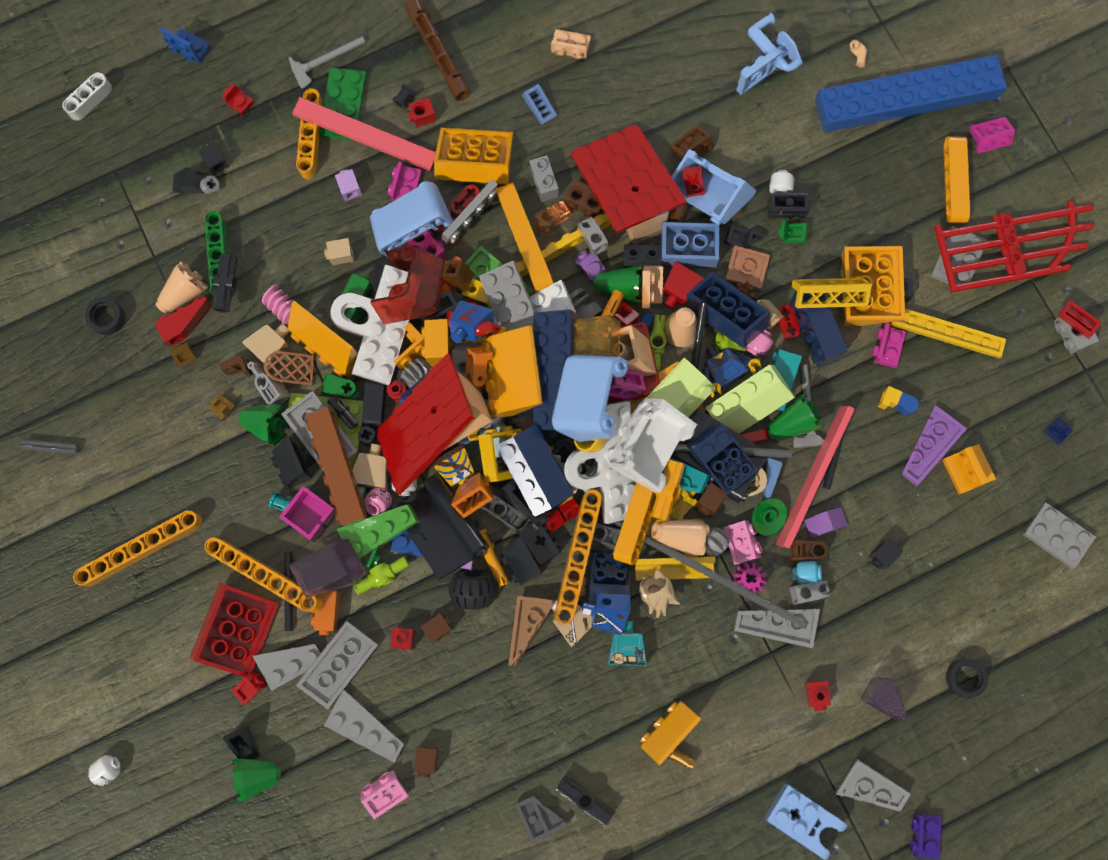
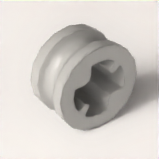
(203, 184)

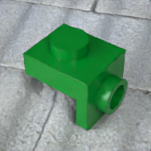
(793, 233)

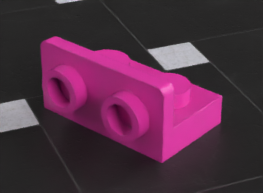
(992, 134)
(404, 181)
(889, 346)

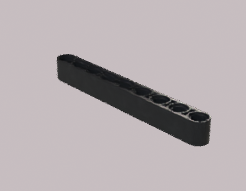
(374, 391)

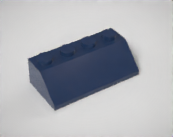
(535, 470)

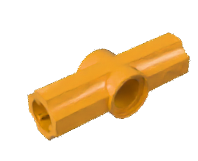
(670, 493)

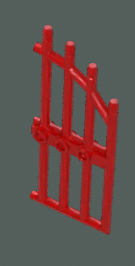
(1010, 247)

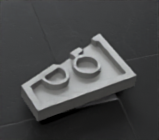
(284, 665)
(871, 786)

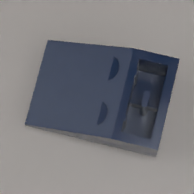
(722, 457)
(608, 575)

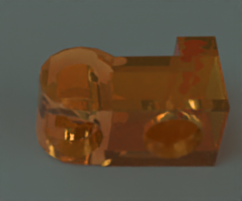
(551, 217)

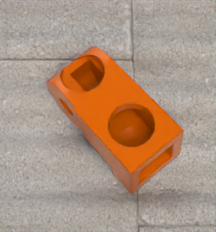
(477, 365)

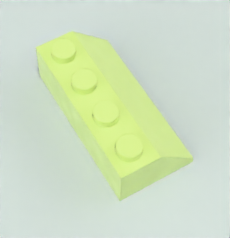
(683, 388)
(751, 400)

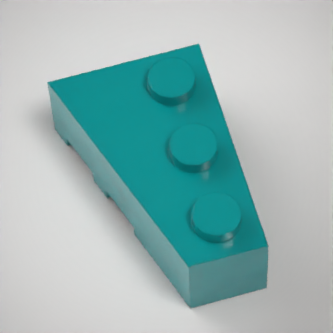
(787, 365)

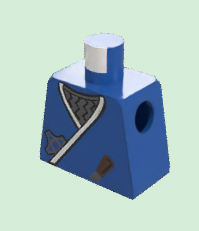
(608, 612)

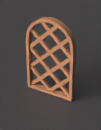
(310, 358)

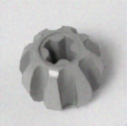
(716, 541)

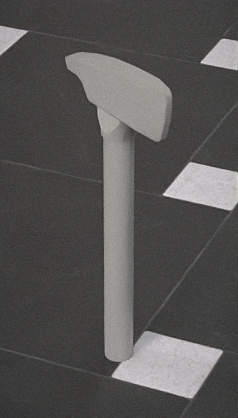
(301, 70)
(809, 439)

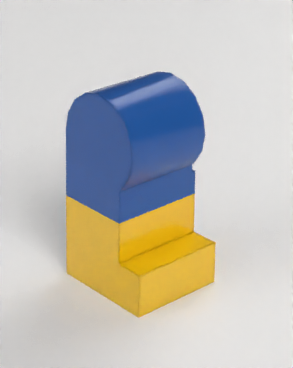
(898, 400)

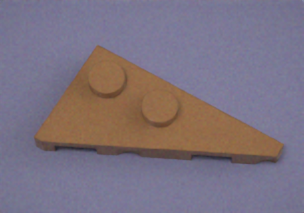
(528, 619)

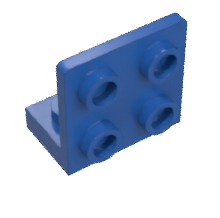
(187, 44)

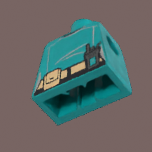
(627, 648)

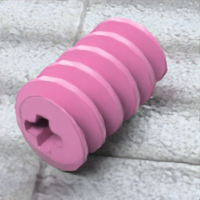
(277, 303)

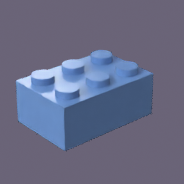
(690, 244)

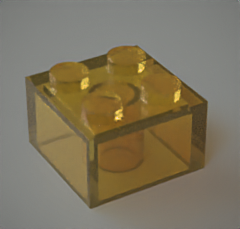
(597, 336)

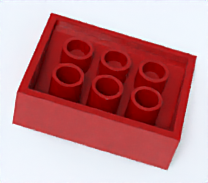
(233, 630)

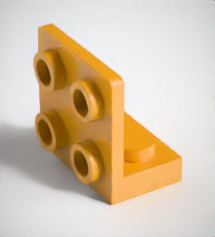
(414, 350)

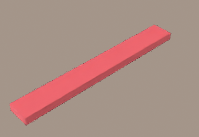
(364, 134)
(815, 476)

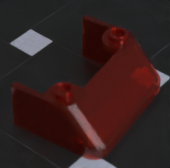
(419, 293)

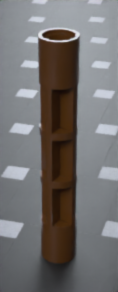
(442, 58)

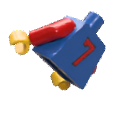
(471, 322)

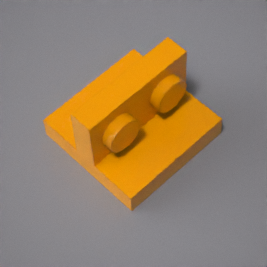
(969, 469)

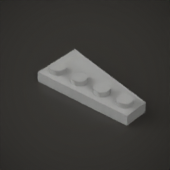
(774, 627)
(362, 727)

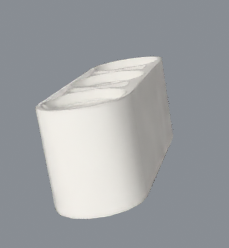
(78, 97)

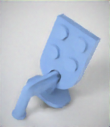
(775, 56)

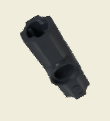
(224, 283)
(596, 808)

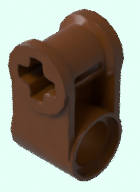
(803, 550)

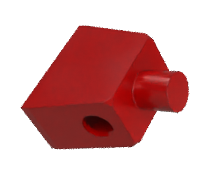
(678, 284)

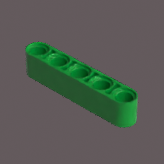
(218, 247)

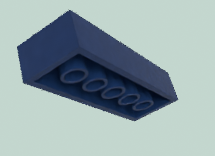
(553, 345)

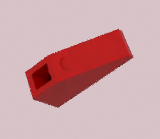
(181, 323)

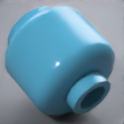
(807, 572)

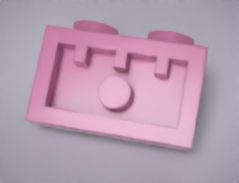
(743, 542)
(382, 794)

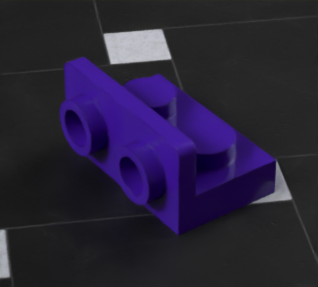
(926, 836)

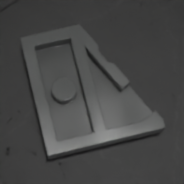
(538, 818)

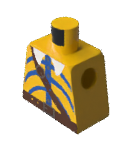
(454, 466)

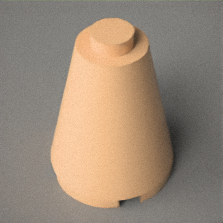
(681, 328)

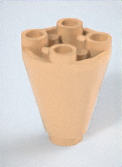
(180, 288)
(682, 535)

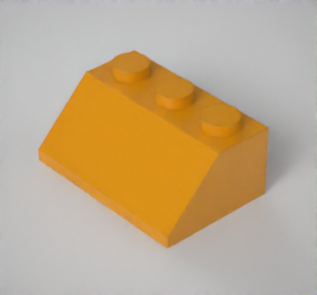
(669, 732)

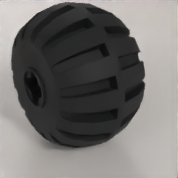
(473, 589)

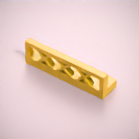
(831, 286)
(671, 568)

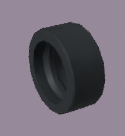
(95, 306)
(982, 678)

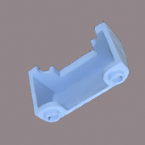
(723, 192)
(409, 217)
(584, 396)

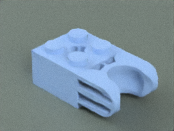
(808, 821)

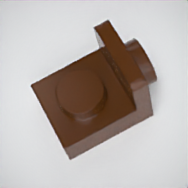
(234, 365)

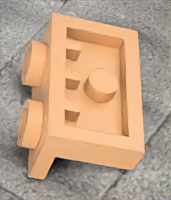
(570, 44)
(652, 285)

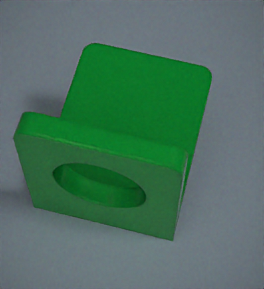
(374, 559)

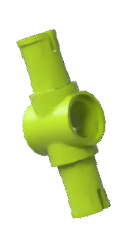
(658, 334)
(381, 575)

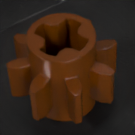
(746, 288)

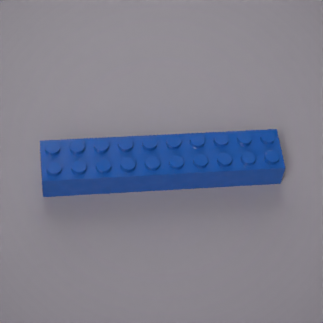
(910, 93)

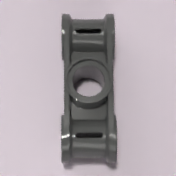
(511, 517)
(608, 540)

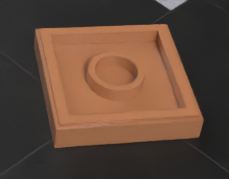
(747, 266)

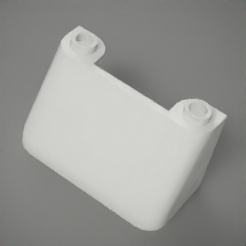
(650, 442)

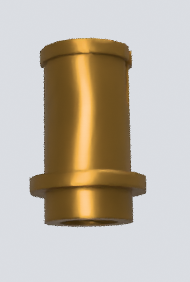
(683, 759)

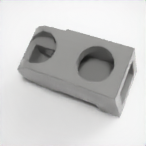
(593, 236)
(809, 592)

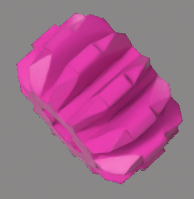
(750, 571)

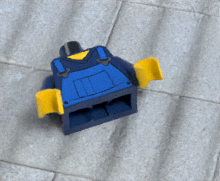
(727, 367)

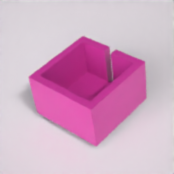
(308, 514)

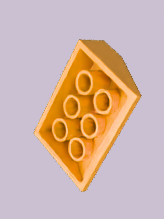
(473, 155)
(884, 270)
(321, 340)
(512, 373)

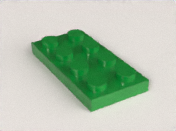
(344, 96)

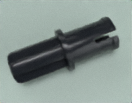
(343, 412)

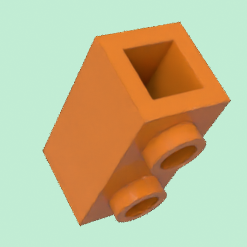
(327, 619)

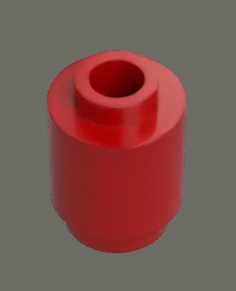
(395, 389)

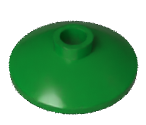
(775, 518)

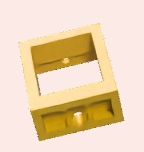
(488, 454)

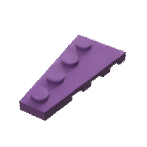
(935, 441)

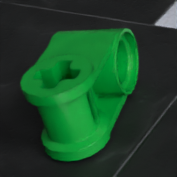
(337, 386)

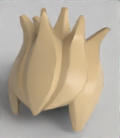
(657, 593)

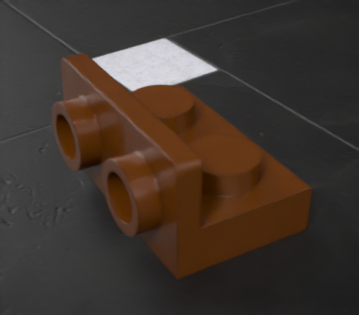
(696, 140)

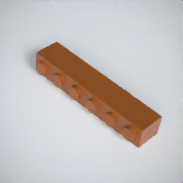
(336, 466)

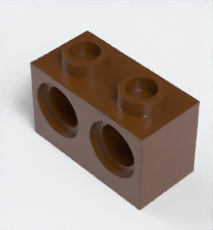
(582, 204)
(710, 501)

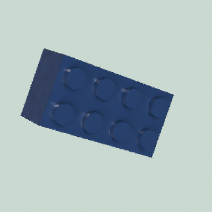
(729, 310)
(820, 331)

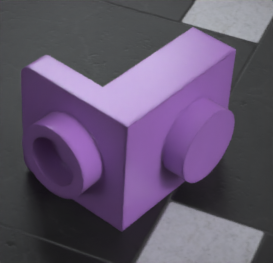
(590, 265)

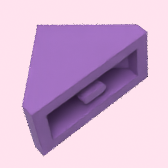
(825, 522)

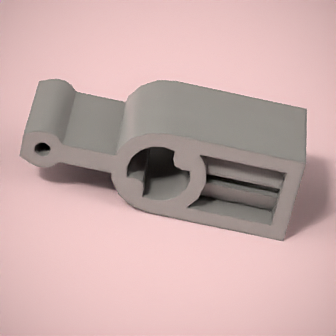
(271, 391)

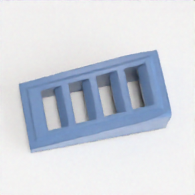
(541, 95)
(772, 470)

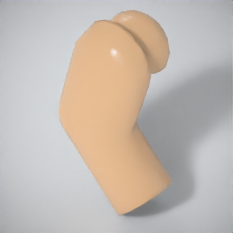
(859, 51)

